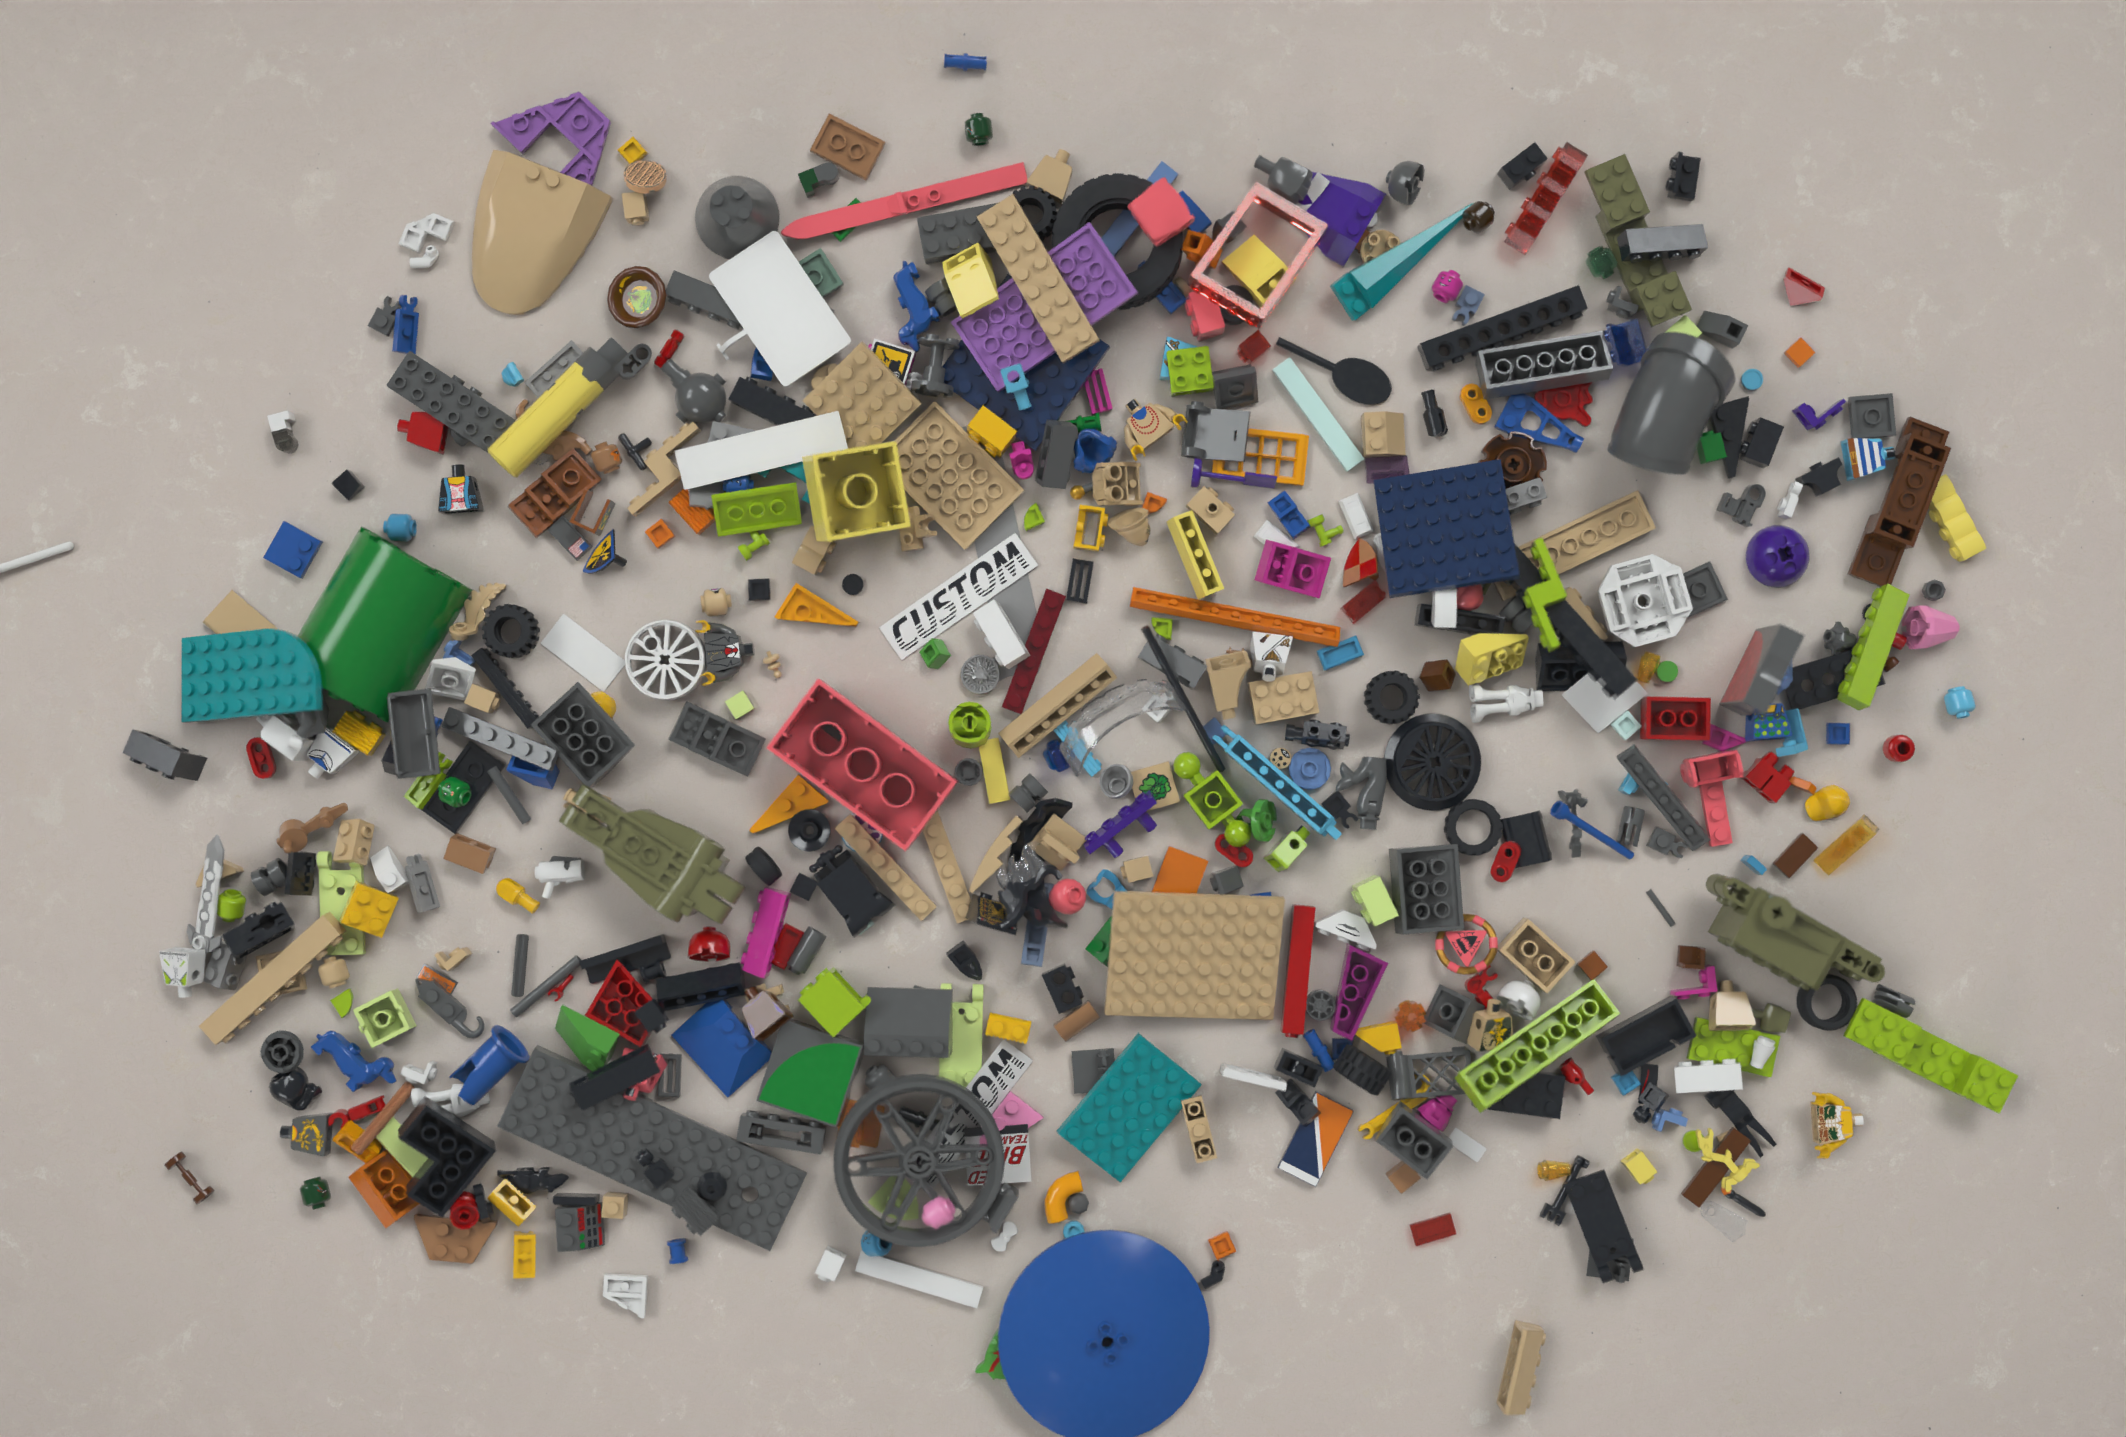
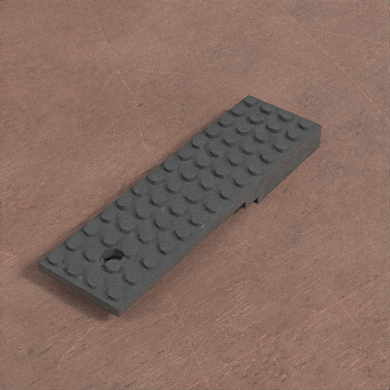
(616, 1129)

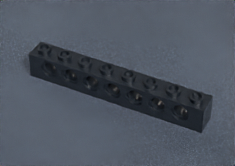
(1571, 298)

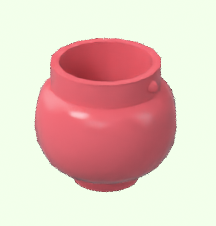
(1469, 597)
(1067, 896)

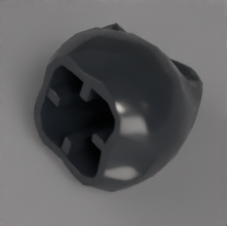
(293, 1089)

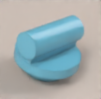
(511, 375)

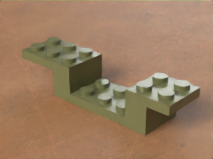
(1622, 209)

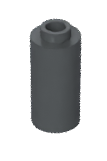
(806, 950)

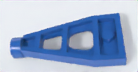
(1514, 411)

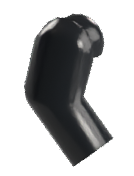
(1216, 1274)

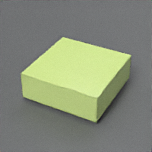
(739, 705)

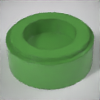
(1667, 671)

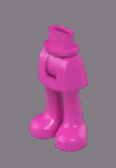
(1438, 1111)

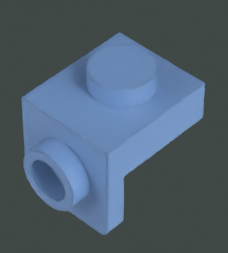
(452, 650)
(1674, 1116)

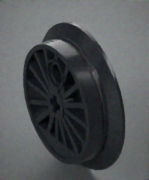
(1403, 743)

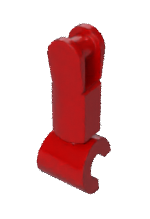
(358, 1112)

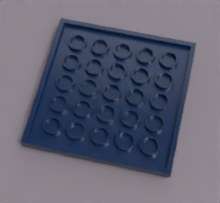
(1049, 389)
(1446, 529)

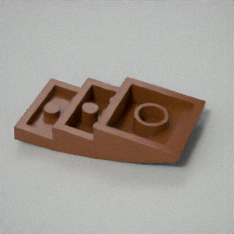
(554, 493)

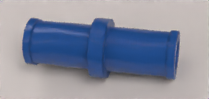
(965, 61)
(1319, 1050)

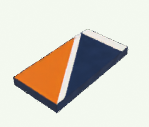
(1314, 1145)

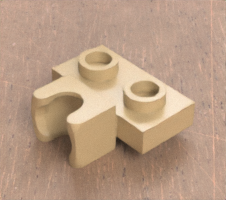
(913, 536)

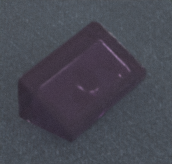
(1385, 467)

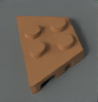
(449, 1243)

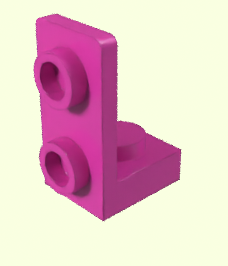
(1706, 977)

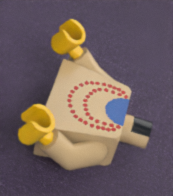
(1148, 425)

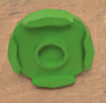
(1261, 819)

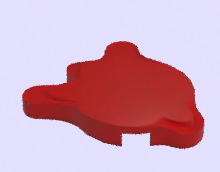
(1567, 402)

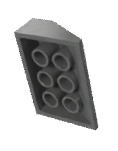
(584, 735)
(1426, 888)
(908, 1022)

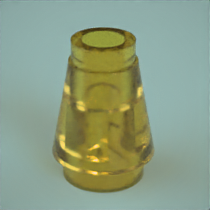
(1648, 665)
(1552, 1170)

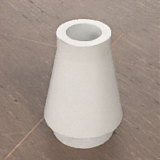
(1762, 1050)

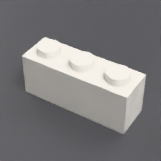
(1000, 634)
(1708, 1076)

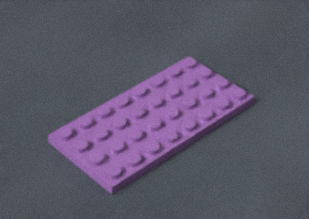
(1008, 330)

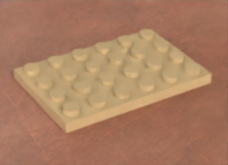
(953, 476)

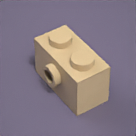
(1210, 509)

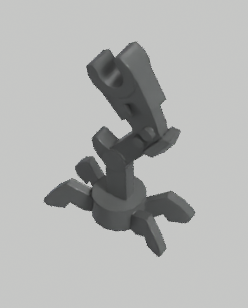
(1572, 799)

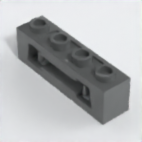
(774, 1122)

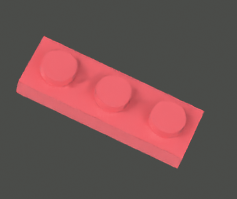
(1715, 813)

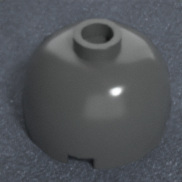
(1404, 181)

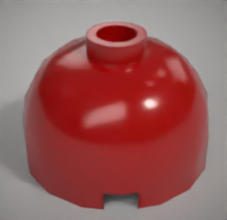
(709, 945)

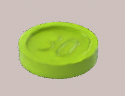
(1690, 1141)

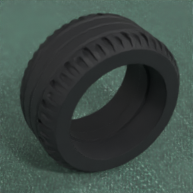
(1844, 1015)

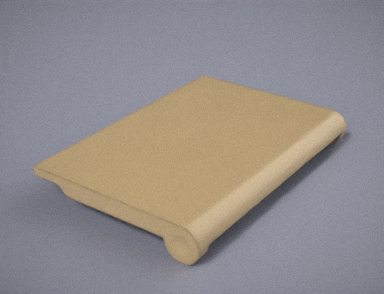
(235, 615)

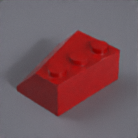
(616, 1005)

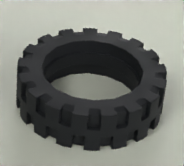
(1489, 811)

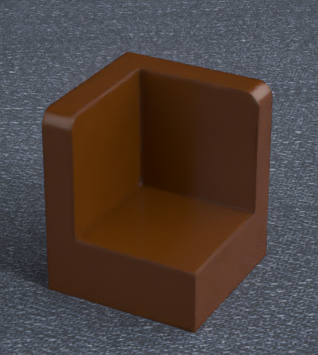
(1437, 675)
(1691, 957)

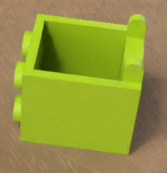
(832, 1001)

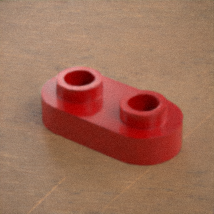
(259, 759)
(1232, 852)
(1505, 862)

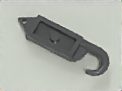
(447, 1006)

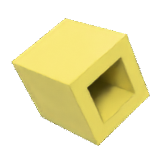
(1639, 1167)

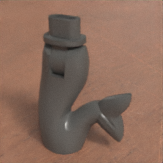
(1371, 796)

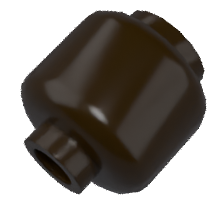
(1478, 216)

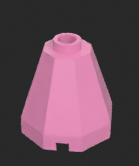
(1928, 627)

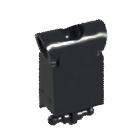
(849, 889)

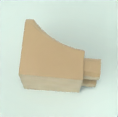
(1225, 678)

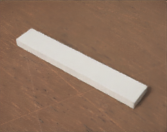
(920, 1279)

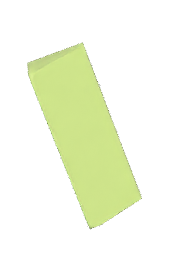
(408, 1157)

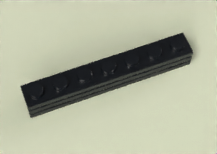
(505, 686)

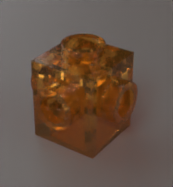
(1403, 1011)

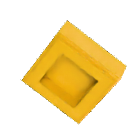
(632, 151)

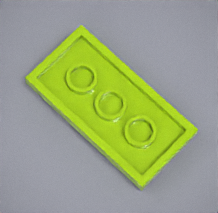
(756, 509)
(1729, 1045)

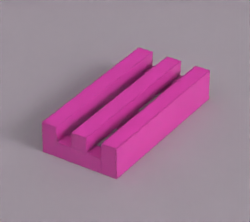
(1101, 409)

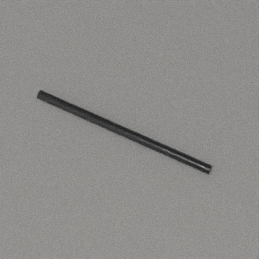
(1180, 692)

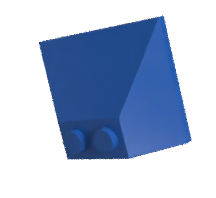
(722, 1045)

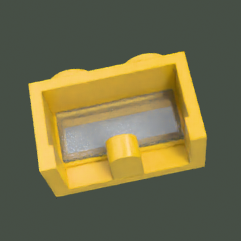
(1089, 528)

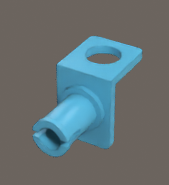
(1017, 388)

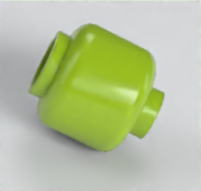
(231, 905)

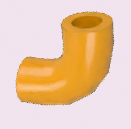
(1057, 1195)

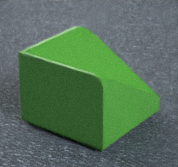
(935, 653)

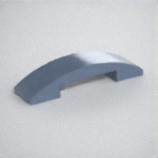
(1035, 940)

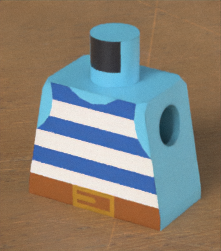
(1864, 456)

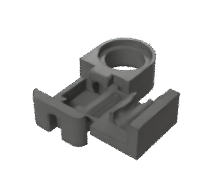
(1745, 509)

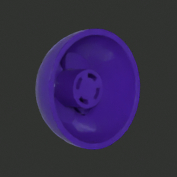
(1768, 560)

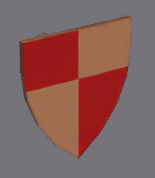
(1360, 563)

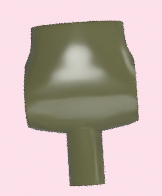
(1773, 1018)

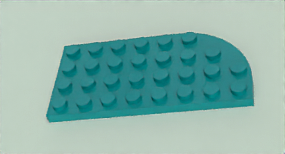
(248, 675)

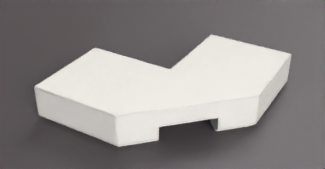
(416, 232)

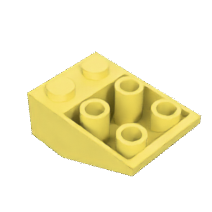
(1256, 268)
(971, 279)
(1489, 655)

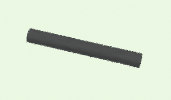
(546, 986)

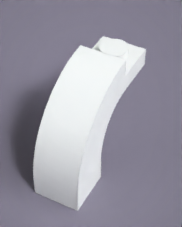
(1444, 608)

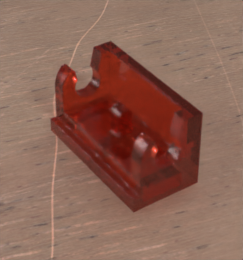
(1363, 602)

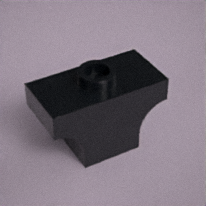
(1822, 476)

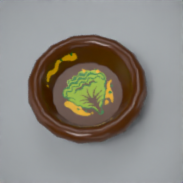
(636, 297)

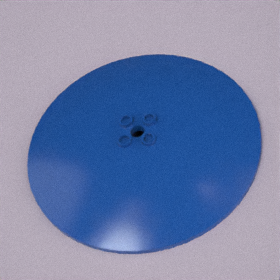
(1095, 1290)

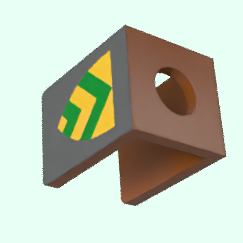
(581, 507)

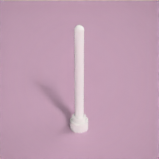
(36, 556)

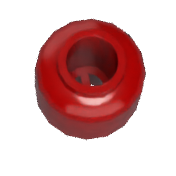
(1898, 748)

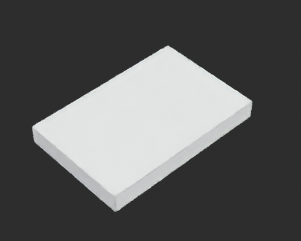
(1253, 1076)

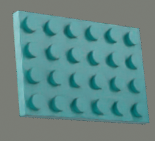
(1128, 1107)

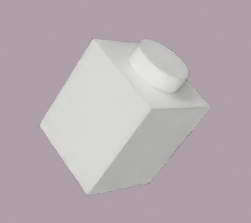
(830, 1264)

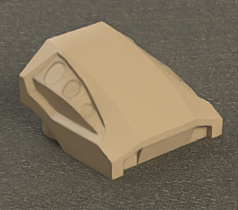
(1117, 483)

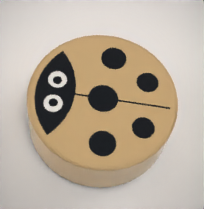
(1280, 758)

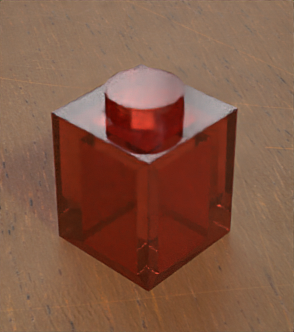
(1253, 347)

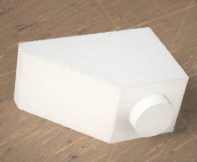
(389, 870)

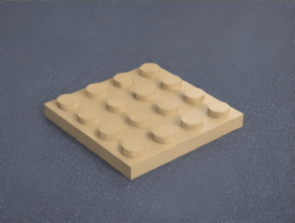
(867, 398)

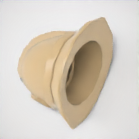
(1132, 525)

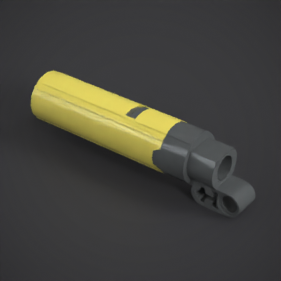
(561, 404)

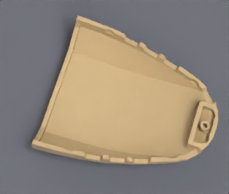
(530, 231)

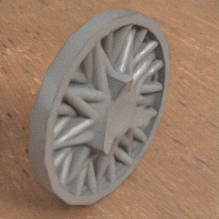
(980, 674)

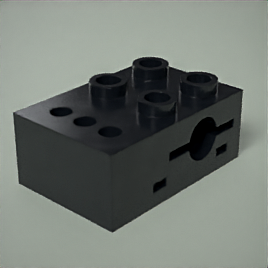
(258, 930)

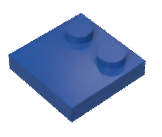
(293, 549)

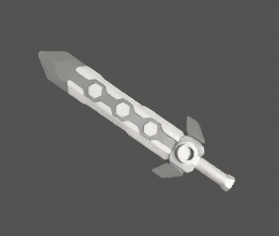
(203, 935)

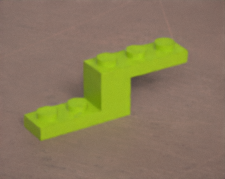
(1544, 594)

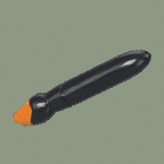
(1744, 1202)

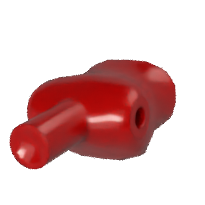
(1575, 1075)

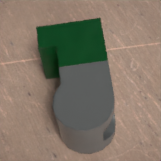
(818, 176)

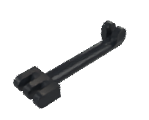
(1554, 1209)

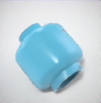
(1959, 702)

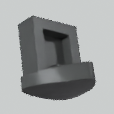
(1220, 224)

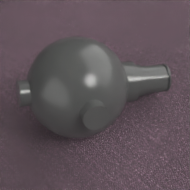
(698, 395)

